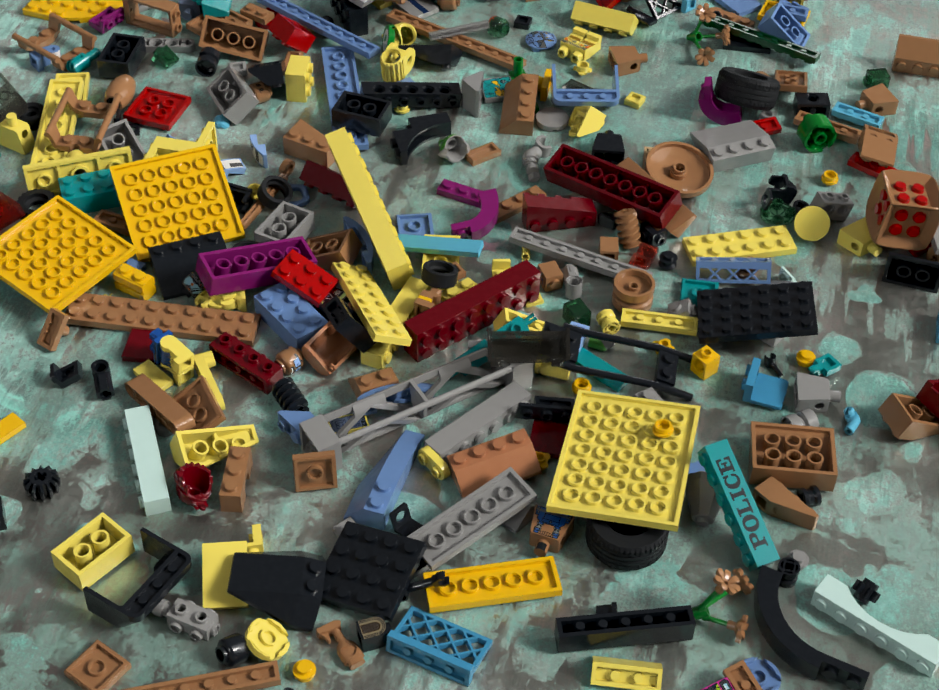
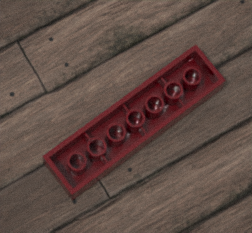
(613, 185)
(471, 310)

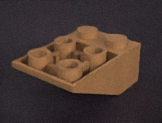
(877, 146)

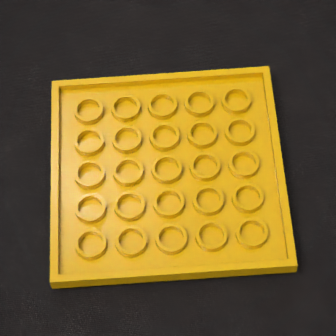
(176, 198)
(59, 254)

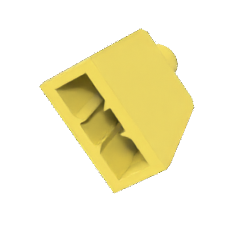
(16, 134)
(857, 239)

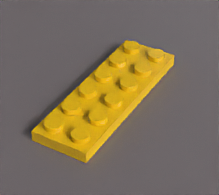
(495, 584)

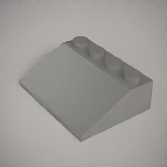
(734, 145)

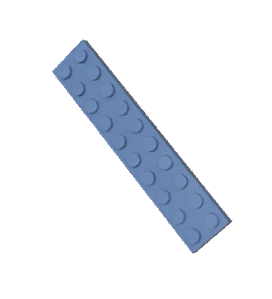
(341, 75)

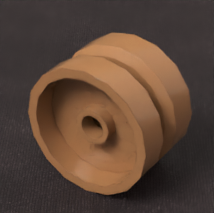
(633, 290)

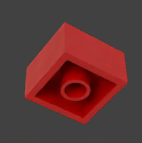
(291, 33)

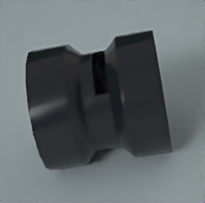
(790, 570)

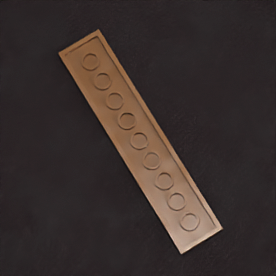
(181, 320)

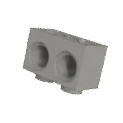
(835, 204)

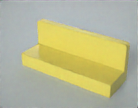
(626, 673)

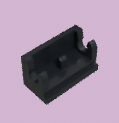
(242, 197)

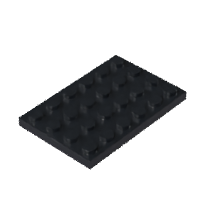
(756, 312)

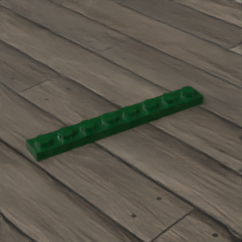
(765, 40)

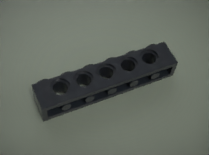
(415, 93)

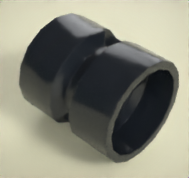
(207, 61)

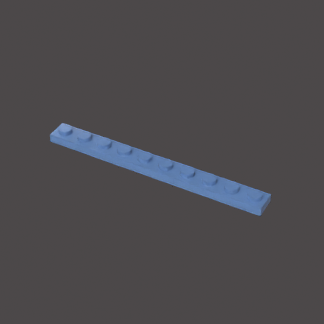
(323, 27)

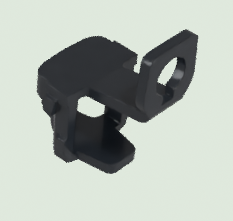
(786, 194)

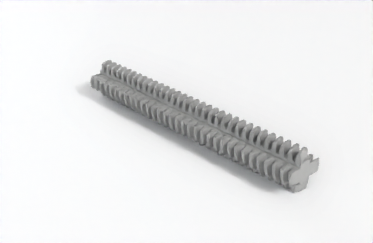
(458, 30)

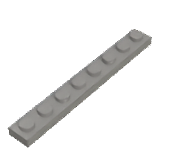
(568, 252)

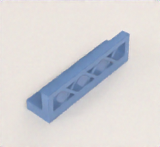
(734, 263)

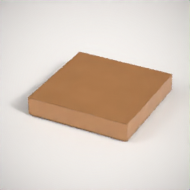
(314, 471)
(97, 668)

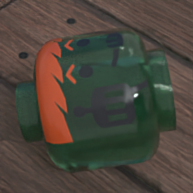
(498, 27)

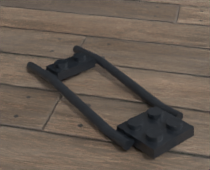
(665, 365)

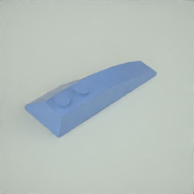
(383, 484)

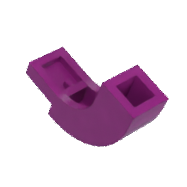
(716, 110)
(484, 221)

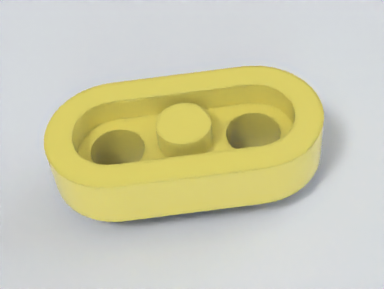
(430, 459)

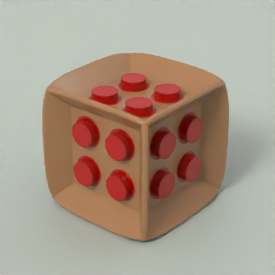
(903, 209)

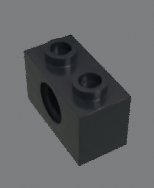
(811, 103)

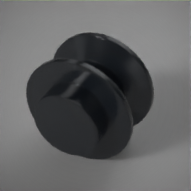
(667, 260)

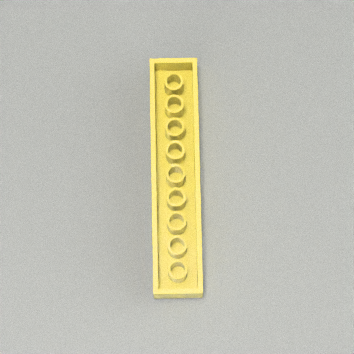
(370, 207)

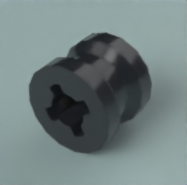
(810, 496)

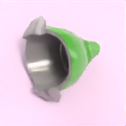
(453, 148)

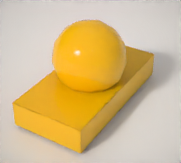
(544, 85)

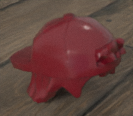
(194, 485)

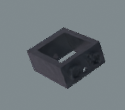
(348, 323)

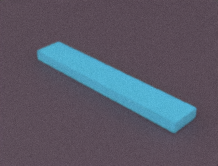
(441, 245)

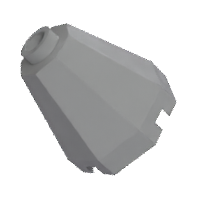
(701, 499)

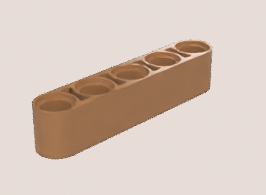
(161, 405)

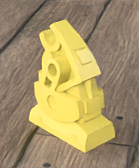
(225, 301)

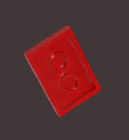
(304, 278)

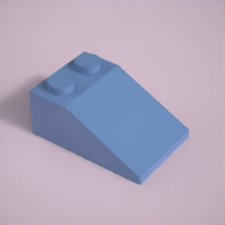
(782, 24)

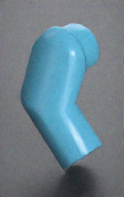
(852, 419)

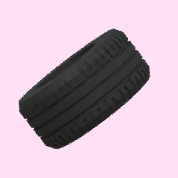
(747, 88)
(624, 551)

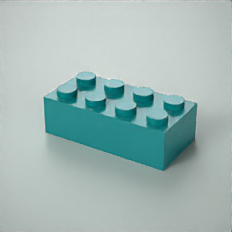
(90, 191)

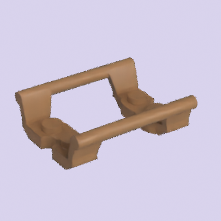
(49, 35)
(85, 109)

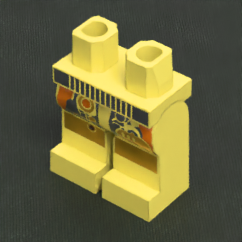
(579, 45)

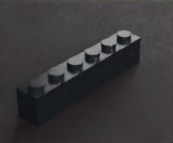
(624, 628)

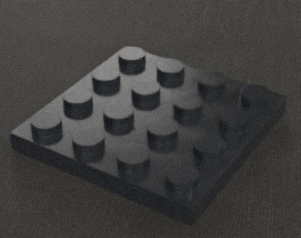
(370, 570)

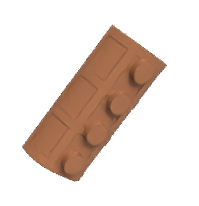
(327, 349)

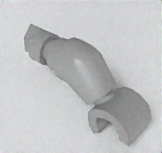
(532, 155)

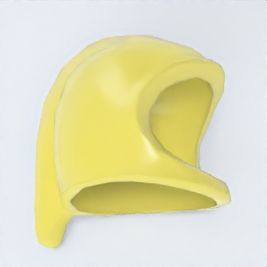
(404, 34)

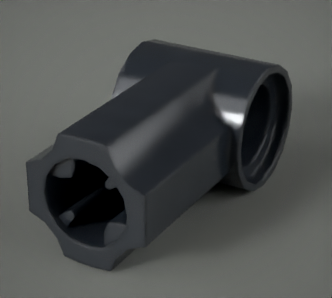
(102, 379)

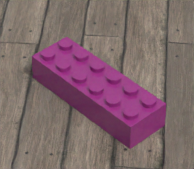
(246, 265)

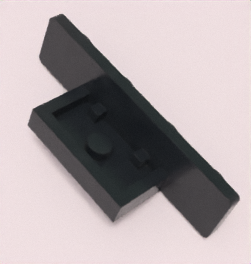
(546, 409)

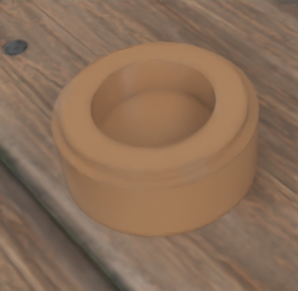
(287, 166)

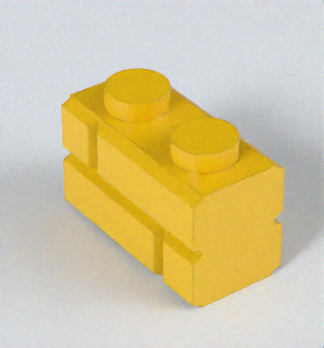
(134, 282)

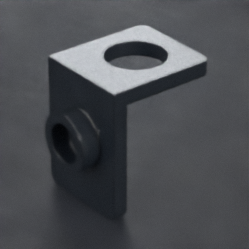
(406, 524)

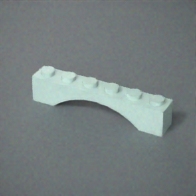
(915, 649)

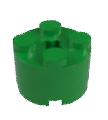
(816, 132)

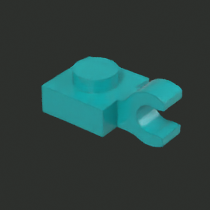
(825, 365)

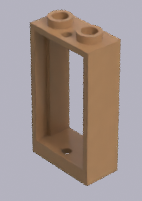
(169, 29)

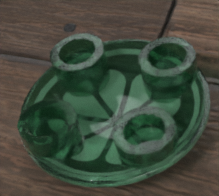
(778, 213)

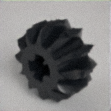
(42, 483)

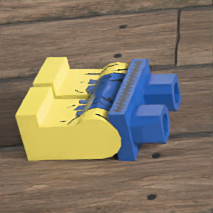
(172, 355)

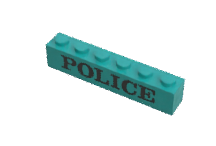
(738, 505)

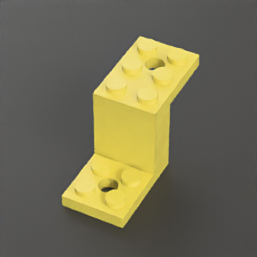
(166, 145)

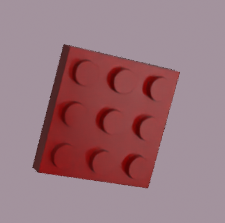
(157, 108)

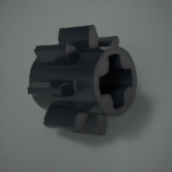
(866, 591)

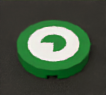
(388, 36)

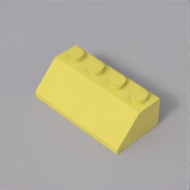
(604, 18)

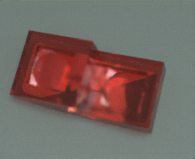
(644, 256)

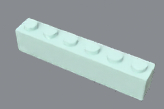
(147, 461)

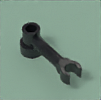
(436, 580)

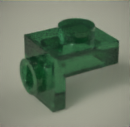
(165, 56)

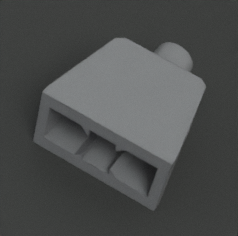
(813, 393)

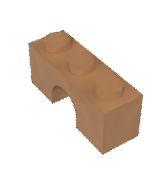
(236, 471)

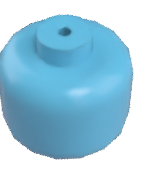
(221, 122)

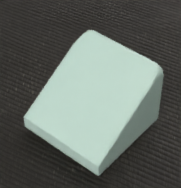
(785, 275)

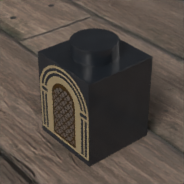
(372, 632)

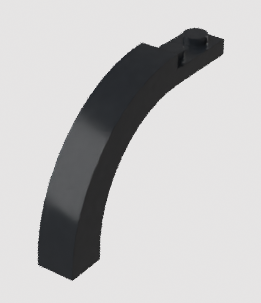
(789, 645)

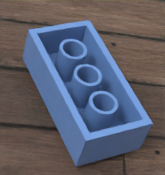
(288, 315)

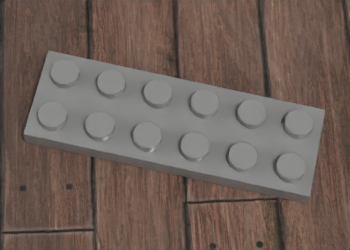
(473, 517)

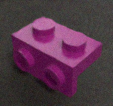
(107, 19)

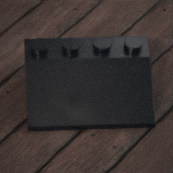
(178, 259)

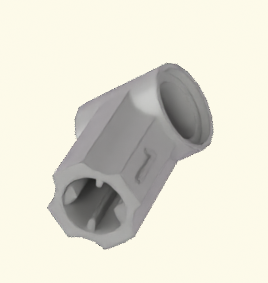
(572, 282)

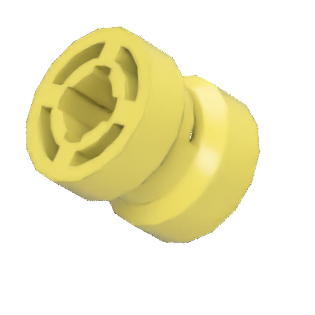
(608, 321)

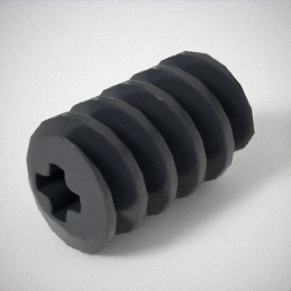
(289, 395)

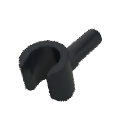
(771, 363)

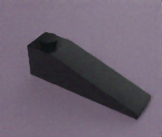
(440, 54)

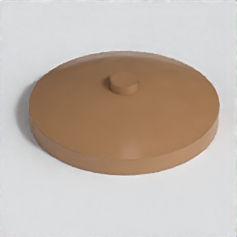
(680, 168)

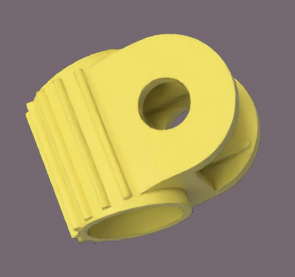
(396, 71)

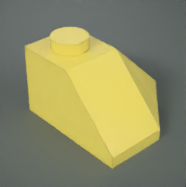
(585, 121)

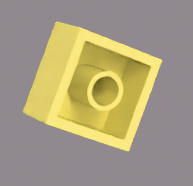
(299, 78)

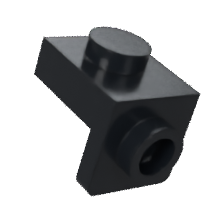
(651, 236)
(66, 375)

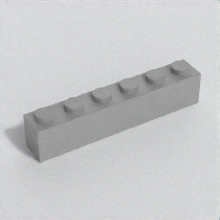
(479, 421)

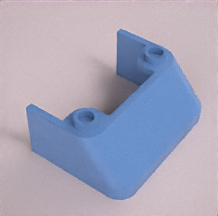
(585, 97)

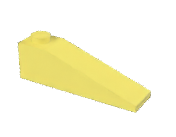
(210, 444)

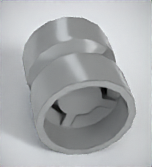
(804, 418)

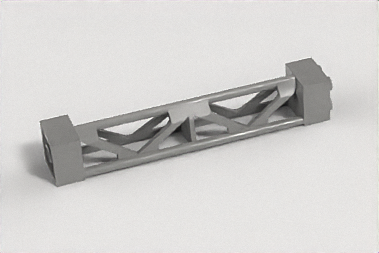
(319, 436)

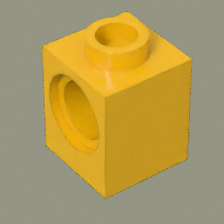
(705, 362)

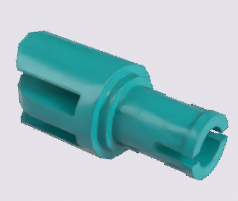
(82, 61)

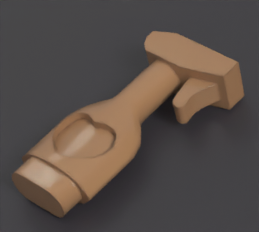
(347, 650)

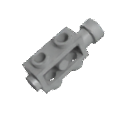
(190, 618)

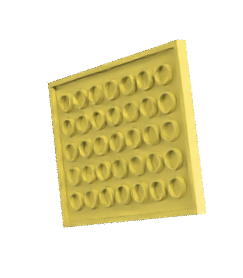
(617, 466)

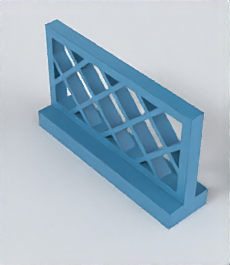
(431, 655)

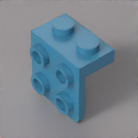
(763, 388)

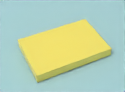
(216, 572)

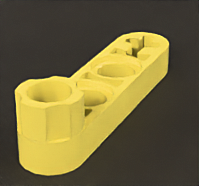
(202, 363)

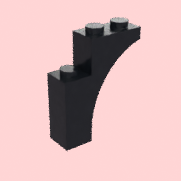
(418, 131)

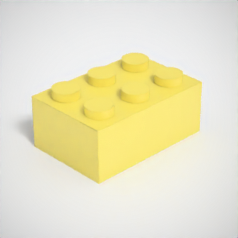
(93, 551)

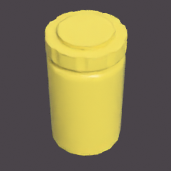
(555, 372)

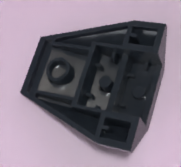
(280, 585)

